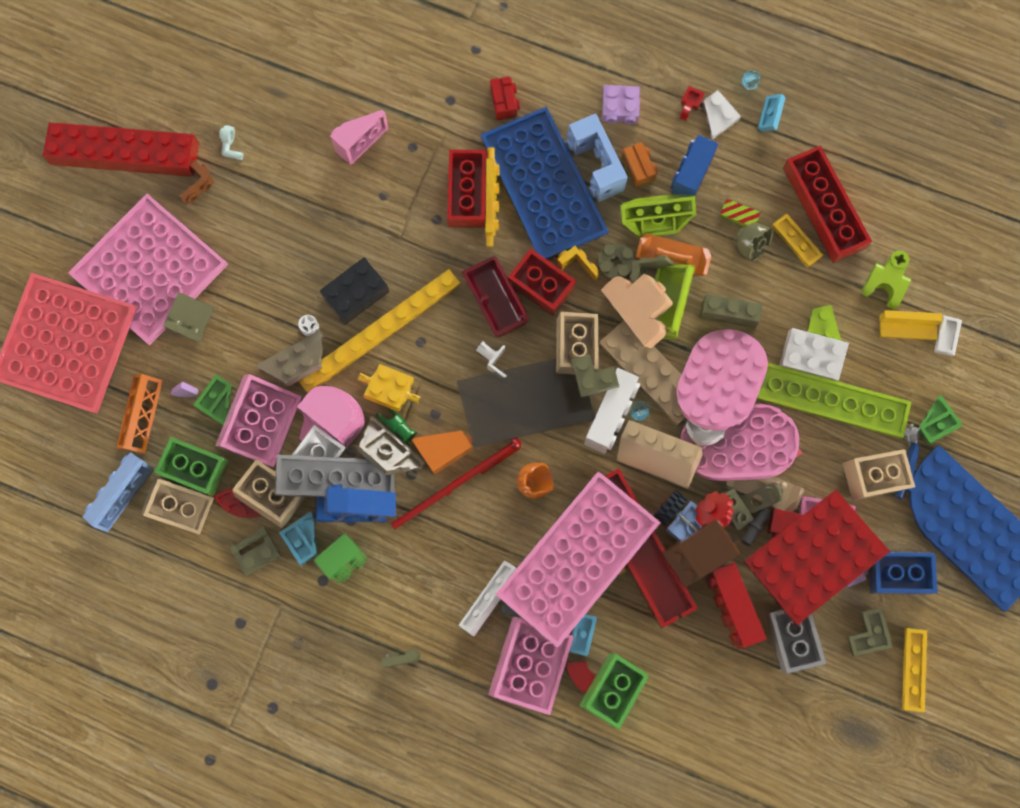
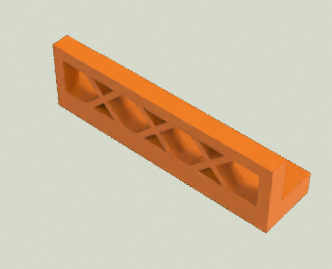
(132, 412)

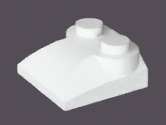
(319, 444)

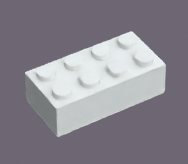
(610, 413)

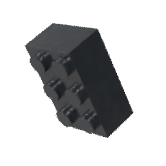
(354, 291)

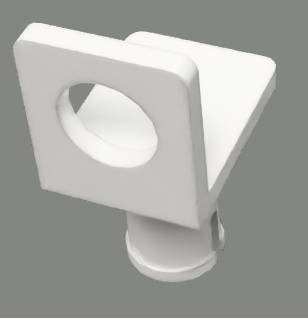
(492, 356)

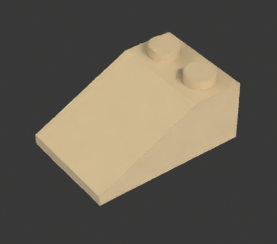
(878, 474)
(177, 506)

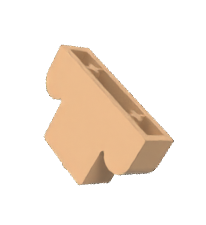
(640, 306)

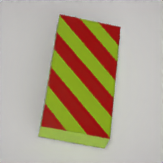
(739, 213)

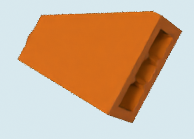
(443, 448)

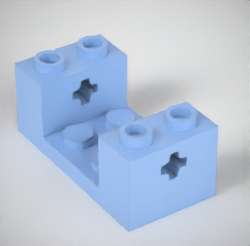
(589, 135)

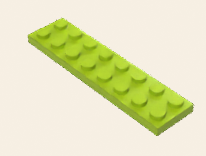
(835, 401)

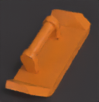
(679, 252)

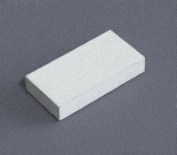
(948, 336)

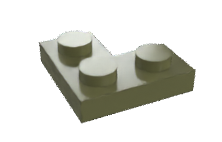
(591, 381)
(875, 637)

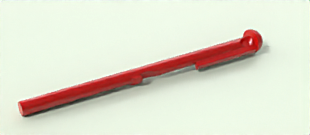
(483, 467)

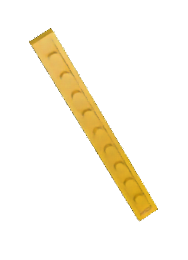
(381, 329)

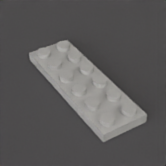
(312, 475)

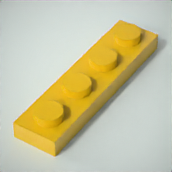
(914, 670)

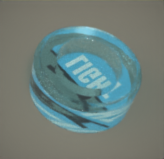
(751, 79)
(640, 411)

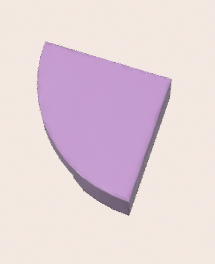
(184, 390)

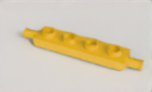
(492, 189)

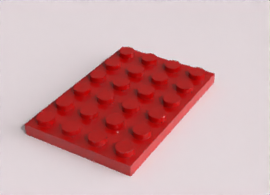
(816, 557)

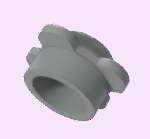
(912, 434)

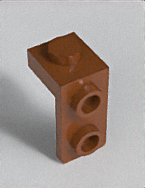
(200, 186)

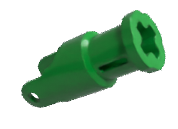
(398, 426)

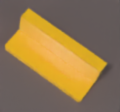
(909, 325)

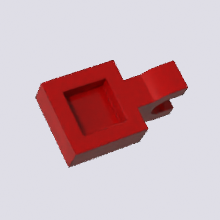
(691, 100)

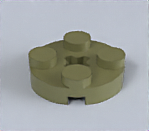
(613, 252)

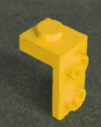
(567, 257)

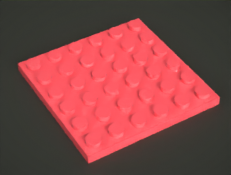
(64, 342)

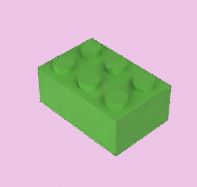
(191, 467)
(341, 559)
(614, 690)

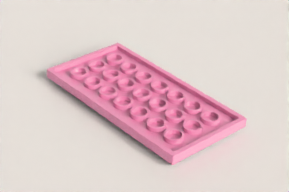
(577, 559)

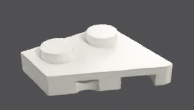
(719, 113)

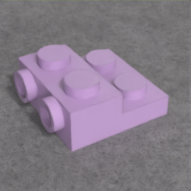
(621, 104)

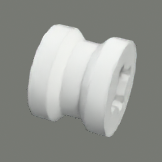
(306, 322)

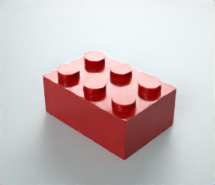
(541, 282)

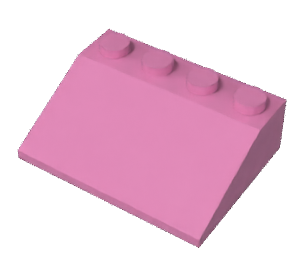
(258, 420)
(529, 668)

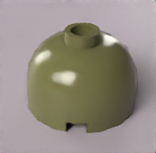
(753, 239)

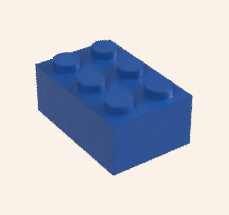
(694, 166)
(904, 574)

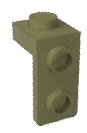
(641, 266)

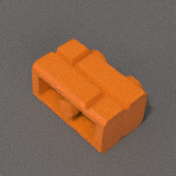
(638, 164)

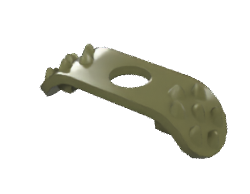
(770, 495)

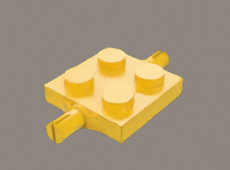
(389, 388)

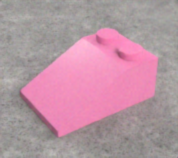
(358, 135)

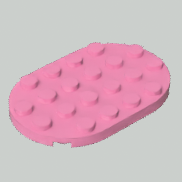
(722, 379)
(752, 450)

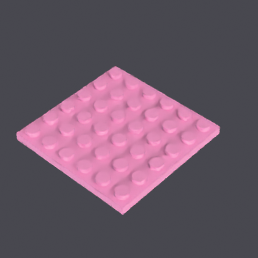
(147, 264)

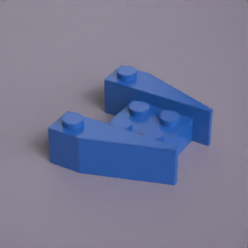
(354, 505)

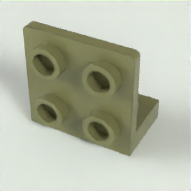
(188, 317)

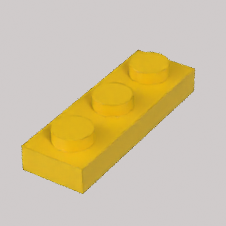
(797, 240)

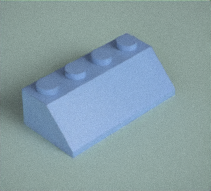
(118, 492)

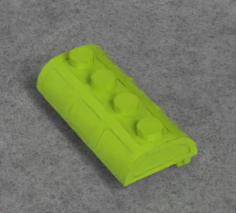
(677, 284)

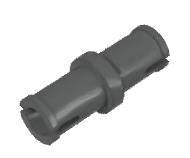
(755, 527)

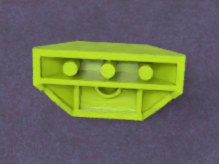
(658, 214)

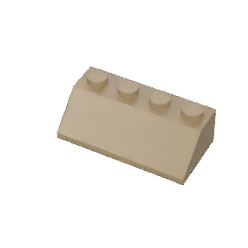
(659, 454)

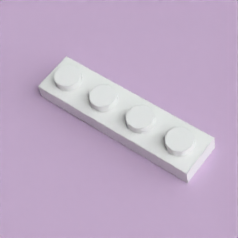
(487, 600)

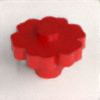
(714, 507)

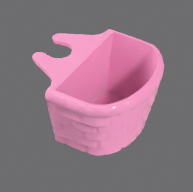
(333, 413)

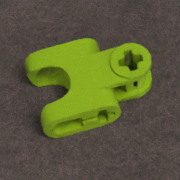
(889, 278)

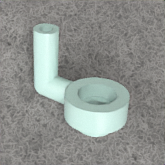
(227, 136)

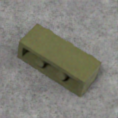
(731, 311)

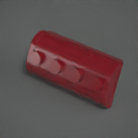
(495, 297)

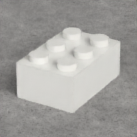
(813, 354)

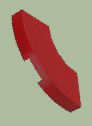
(234, 506)
(580, 675)

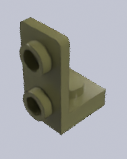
(741, 515)

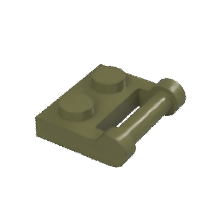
(257, 557)
(395, 659)

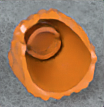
(535, 480)

